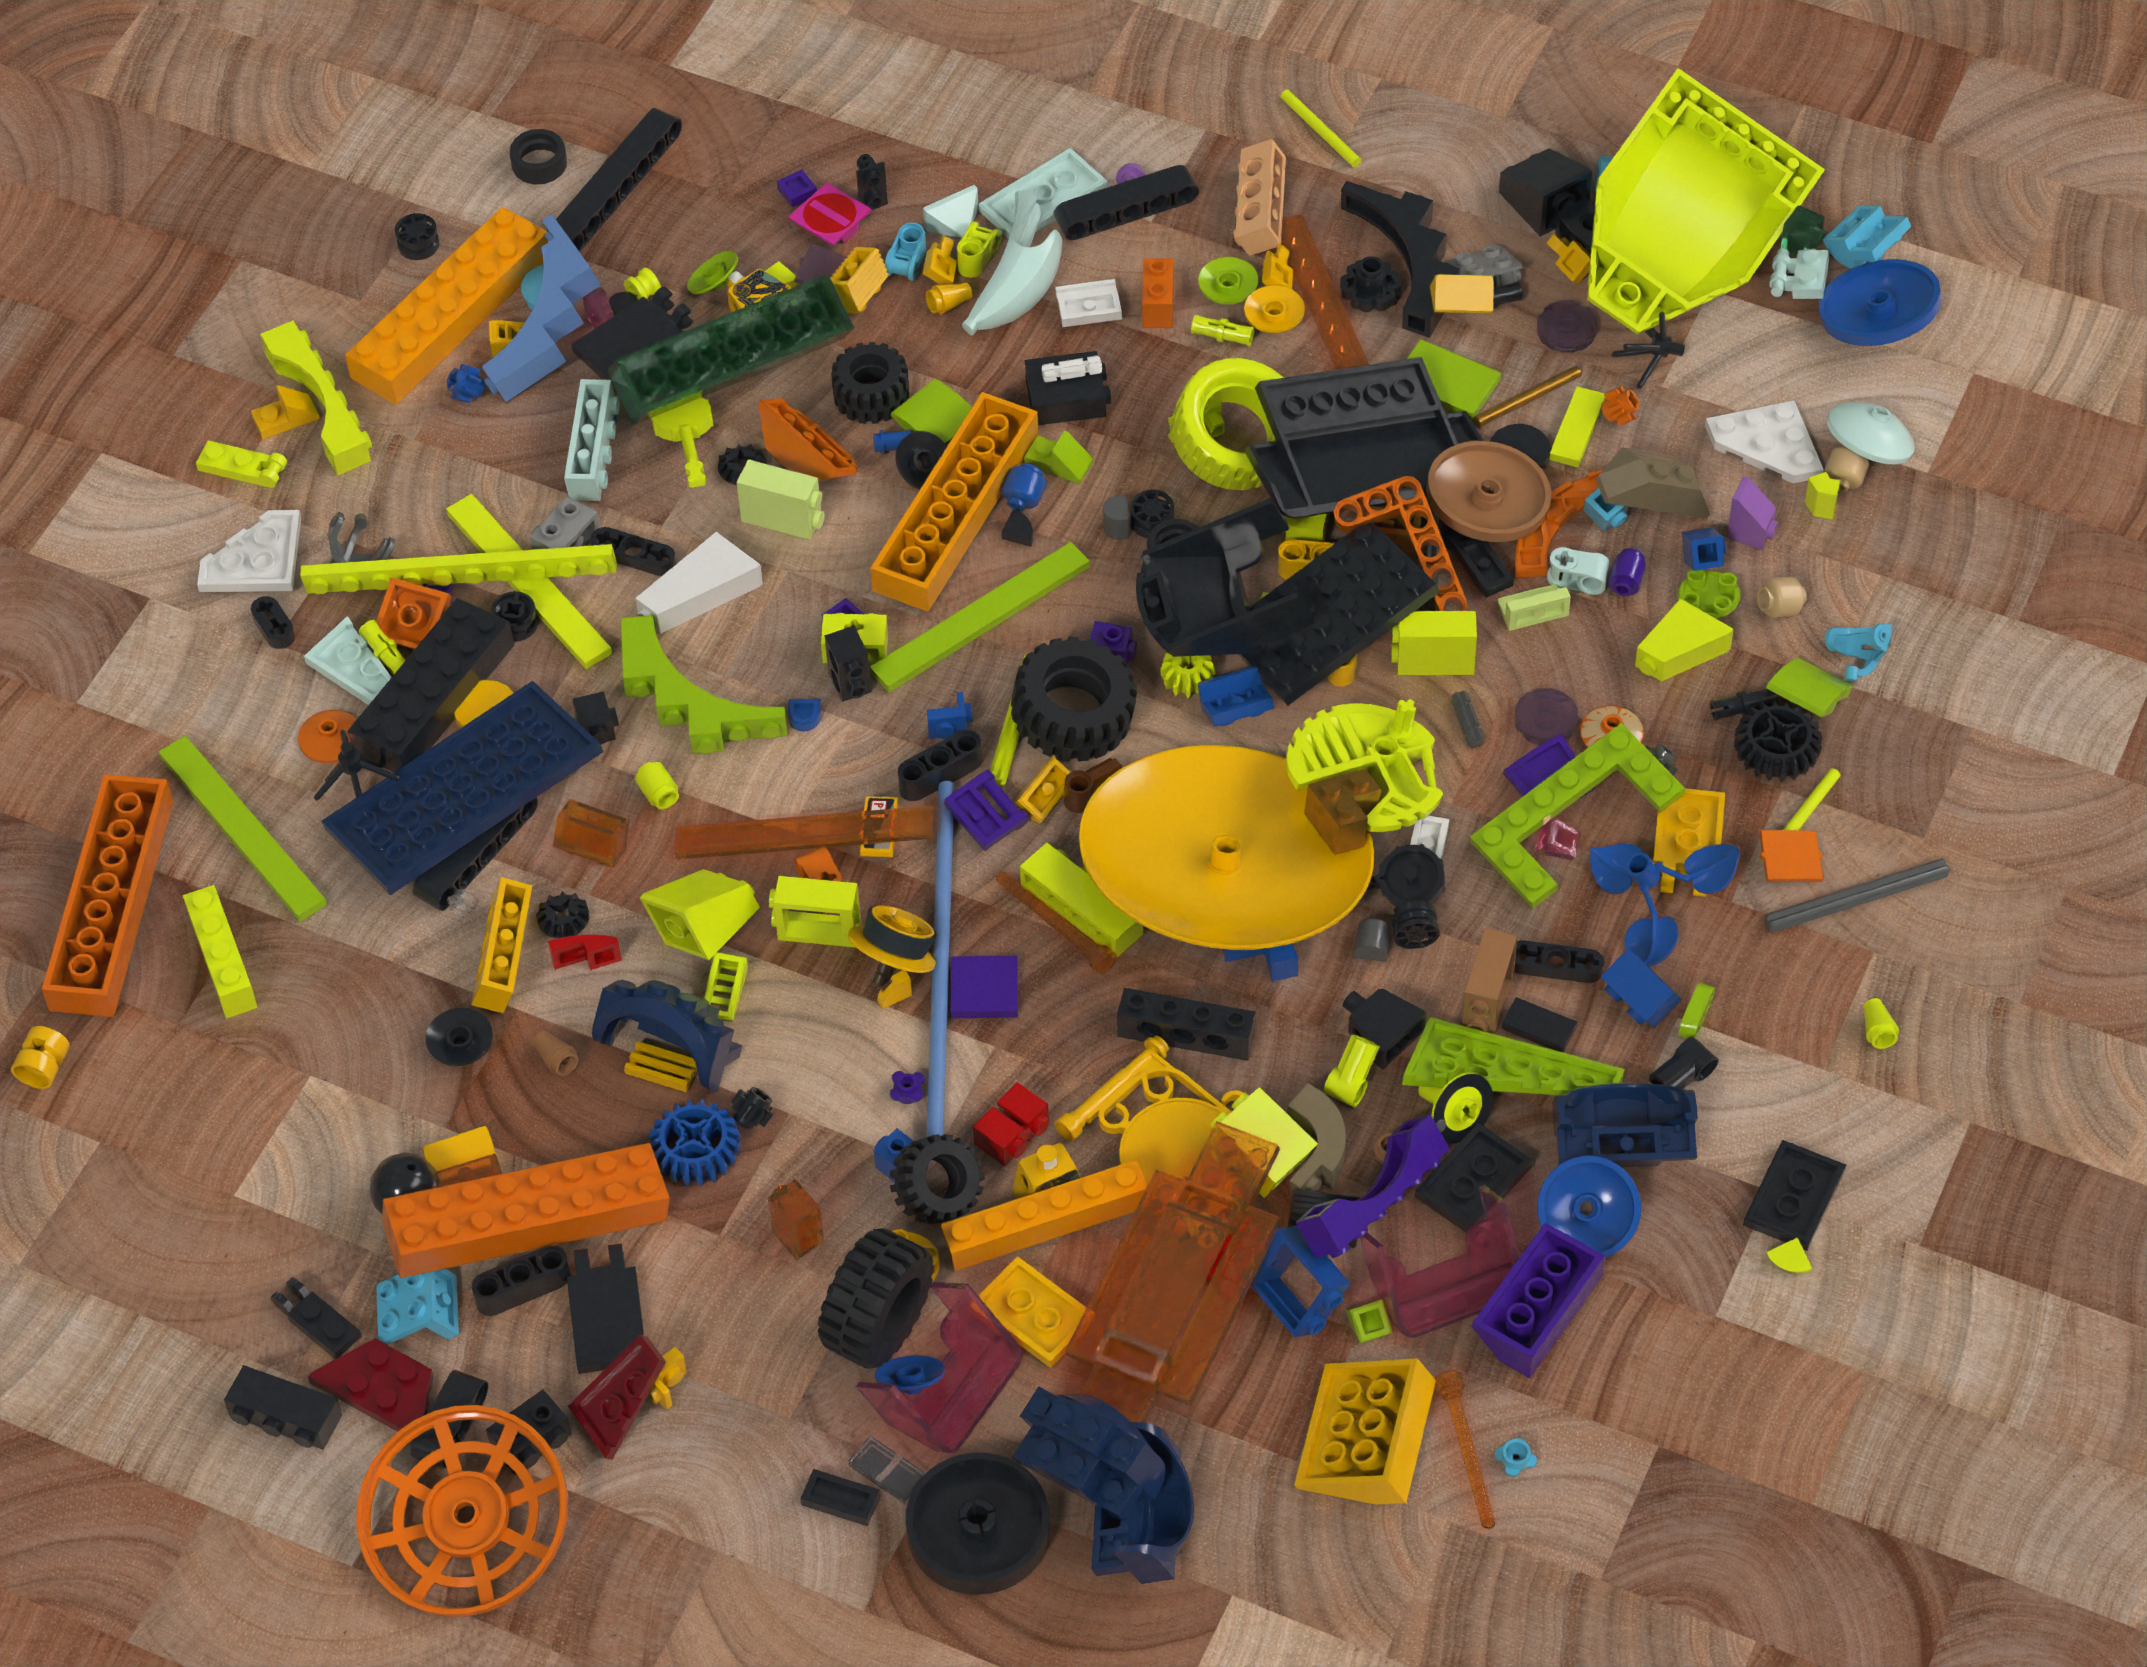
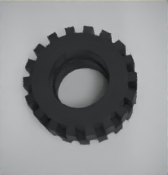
(865, 365)
(961, 1172)

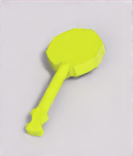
(684, 425)

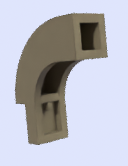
(1325, 1125)

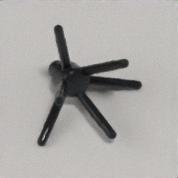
(1660, 347)
(351, 763)

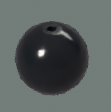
(400, 1176)

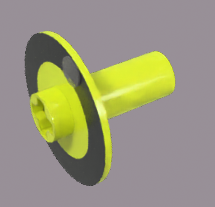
(1459, 1105)

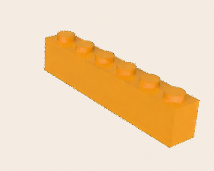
(1044, 1215)

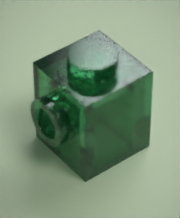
(1803, 230)

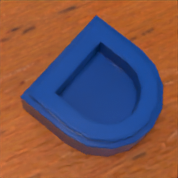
(804, 713)

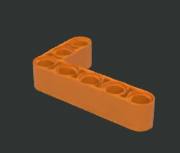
(1418, 537)

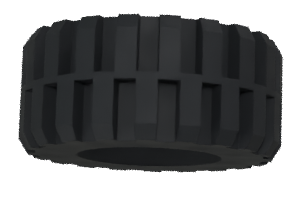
(1078, 666)
(875, 1298)

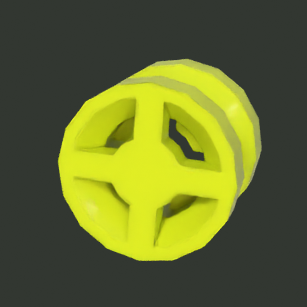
(643, 284)

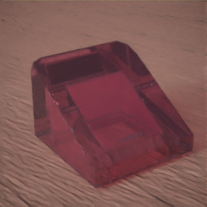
(1557, 840)

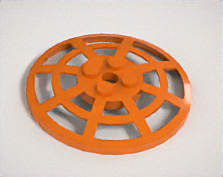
(451, 1495)

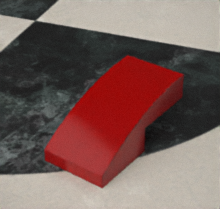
(596, 949)

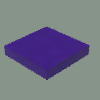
(984, 986)

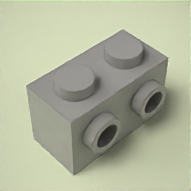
(566, 526)

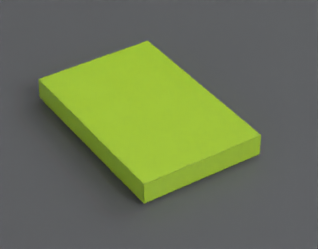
(1457, 380)

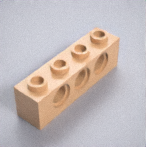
(1260, 197)

